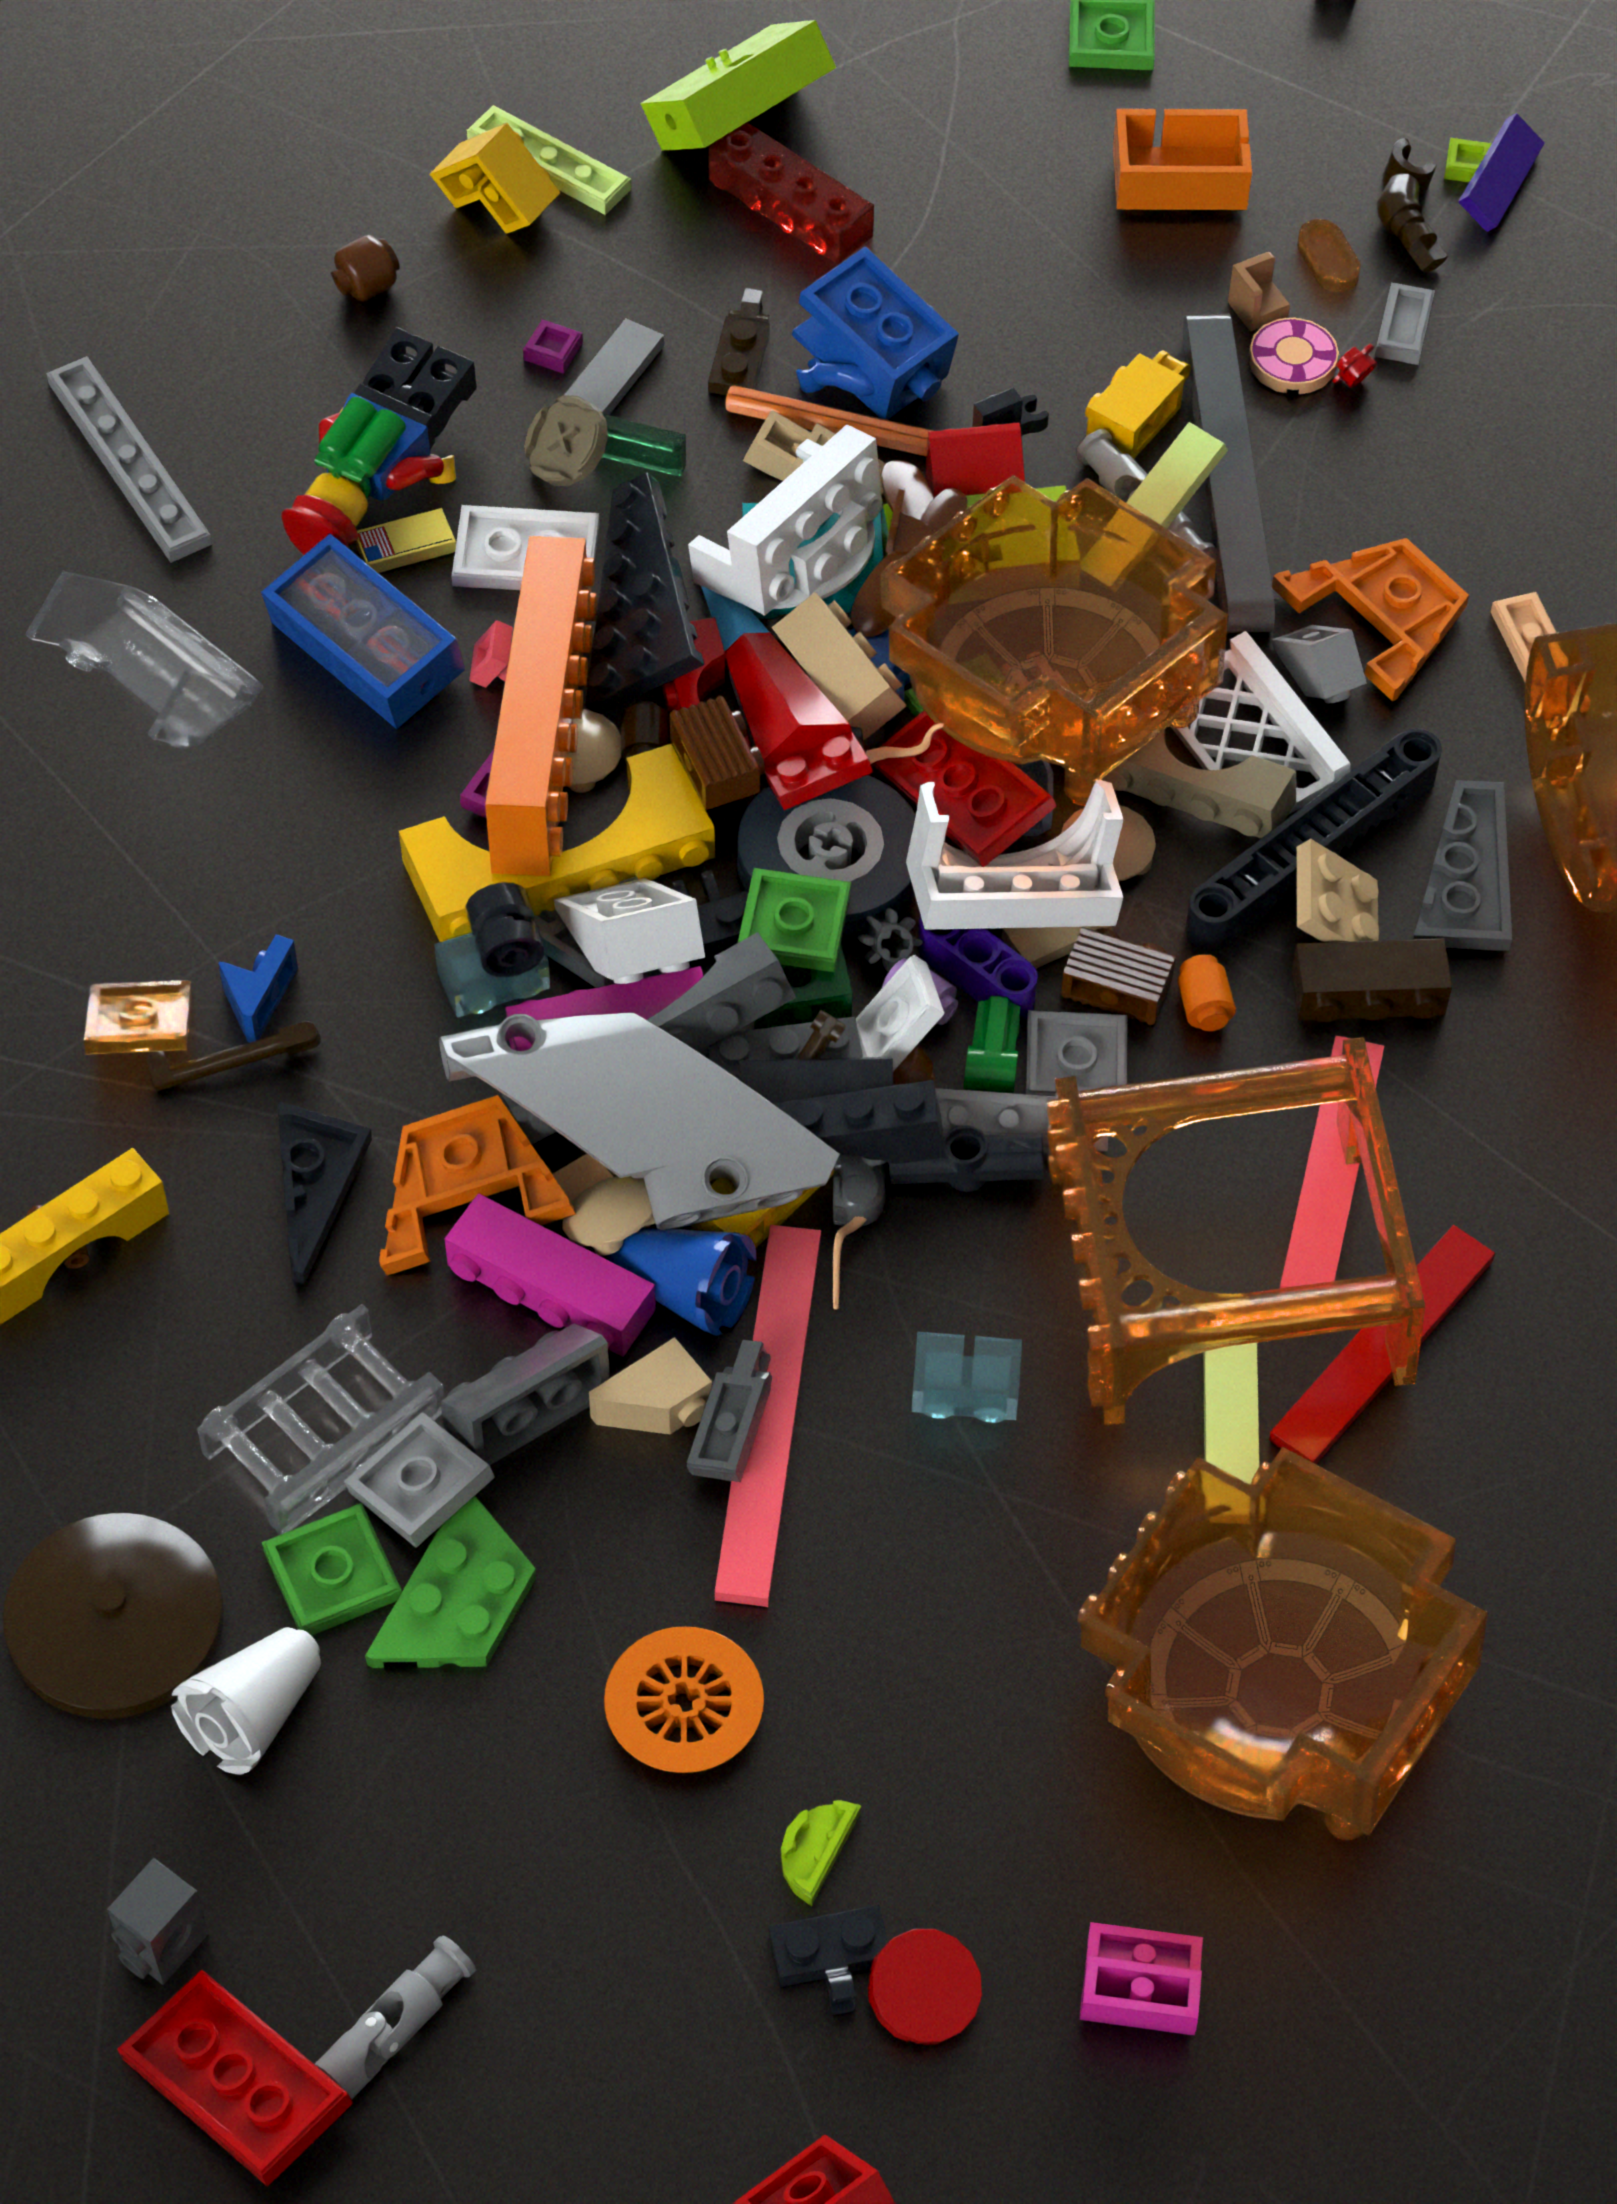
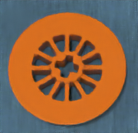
(684, 1647)

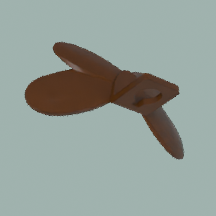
(913, 518)

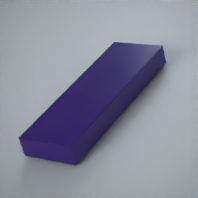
(1501, 172)

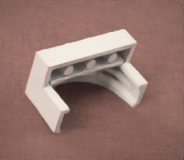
(756, 570)
(1046, 886)

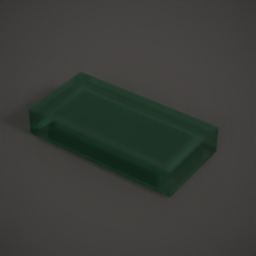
(645, 446)

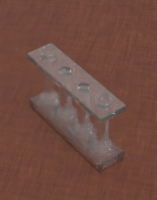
(298, 1497)

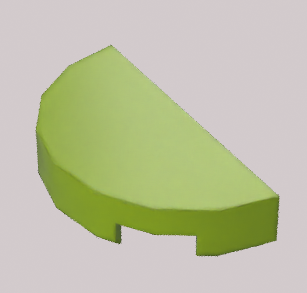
(814, 1845)

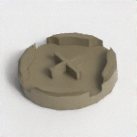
(566, 441)

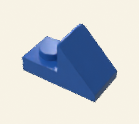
(258, 992)

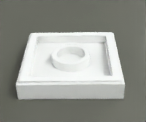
(900, 1013)

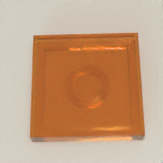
(138, 1017)

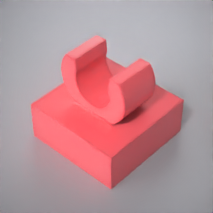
(491, 654)

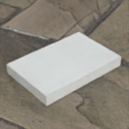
(495, 542)

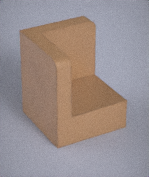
(1254, 293)

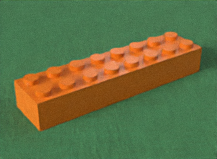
(539, 707)

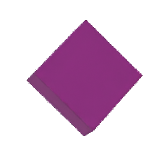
(552, 346)

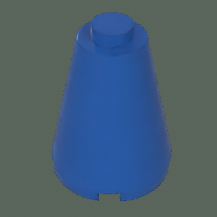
(693, 1272)

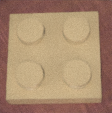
(1334, 897)

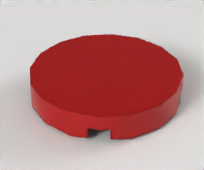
(924, 1986)

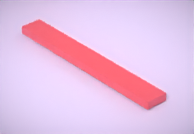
(758, 1499)

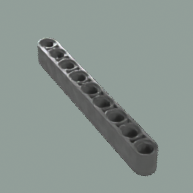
(1231, 486)

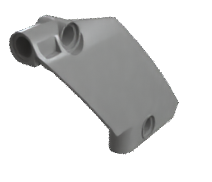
(648, 1111)

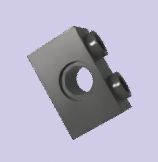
(157, 1922)

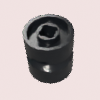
(504, 929)

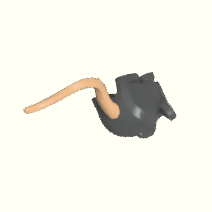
(857, 1201)

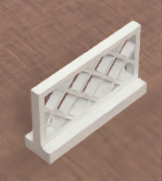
(1279, 705)

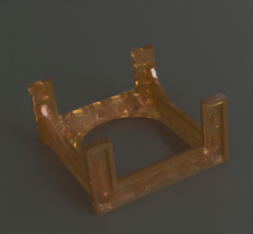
(1142, 1339)

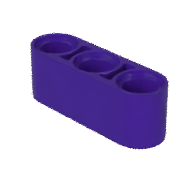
(997, 973)

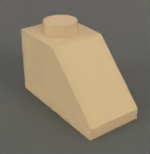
(653, 1393)

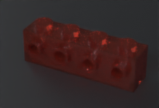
(791, 192)

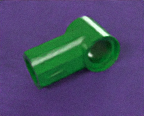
(992, 1057)

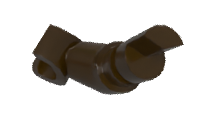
(1400, 208)

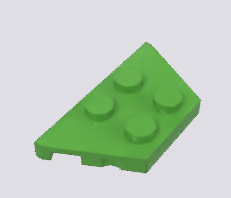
(457, 1596)

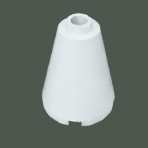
(246, 1698)

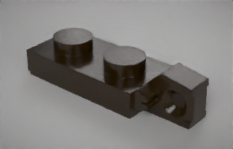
(741, 346)

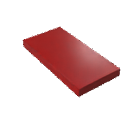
(984, 796)
(235, 2077)

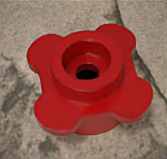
(1355, 366)

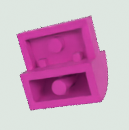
(1142, 1979)

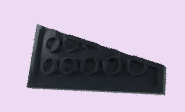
(642, 603)

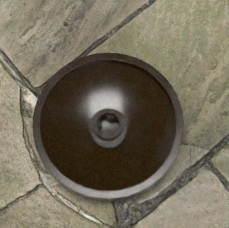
(113, 1615)

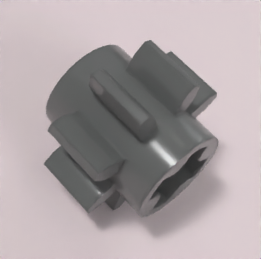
(882, 929)

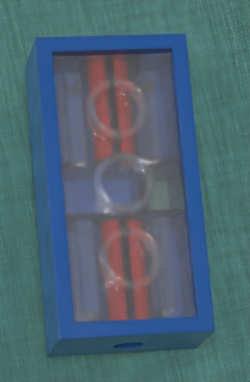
(363, 631)

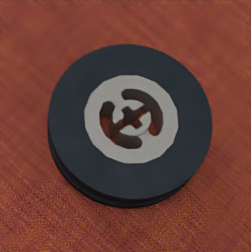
(854, 816)

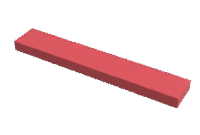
(1324, 1195)

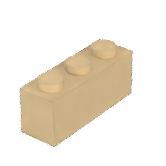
(841, 663)

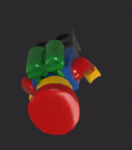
(381, 439)

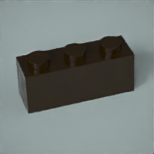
(1371, 979)

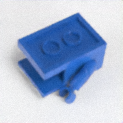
(873, 337)

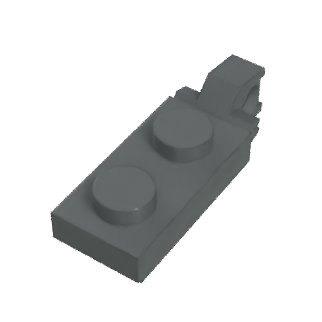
(732, 1416)

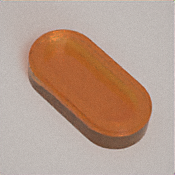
(1328, 255)

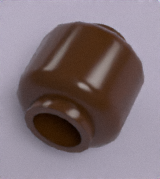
(365, 267)

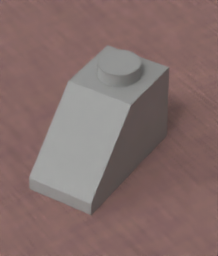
(1322, 661)

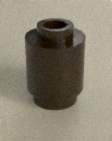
(643, 728)

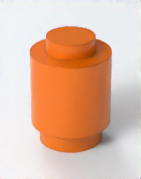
(1206, 993)

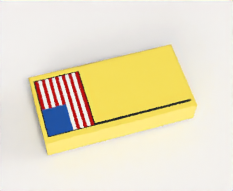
(406, 541)

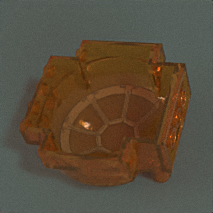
(1056, 628)
(1284, 1641)

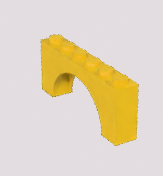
(653, 835)

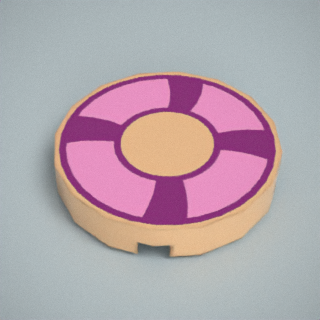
(1293, 355)

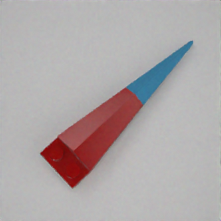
(792, 723)

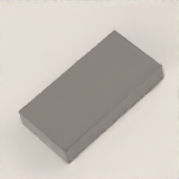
(1404, 323)

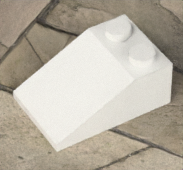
(634, 929)

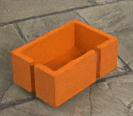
(1198, 164)

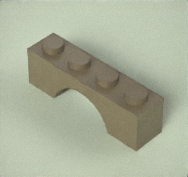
(1245, 797)

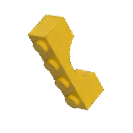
(110, 1202)

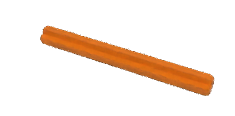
(807, 414)

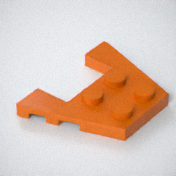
(1396, 593)
(454, 1159)

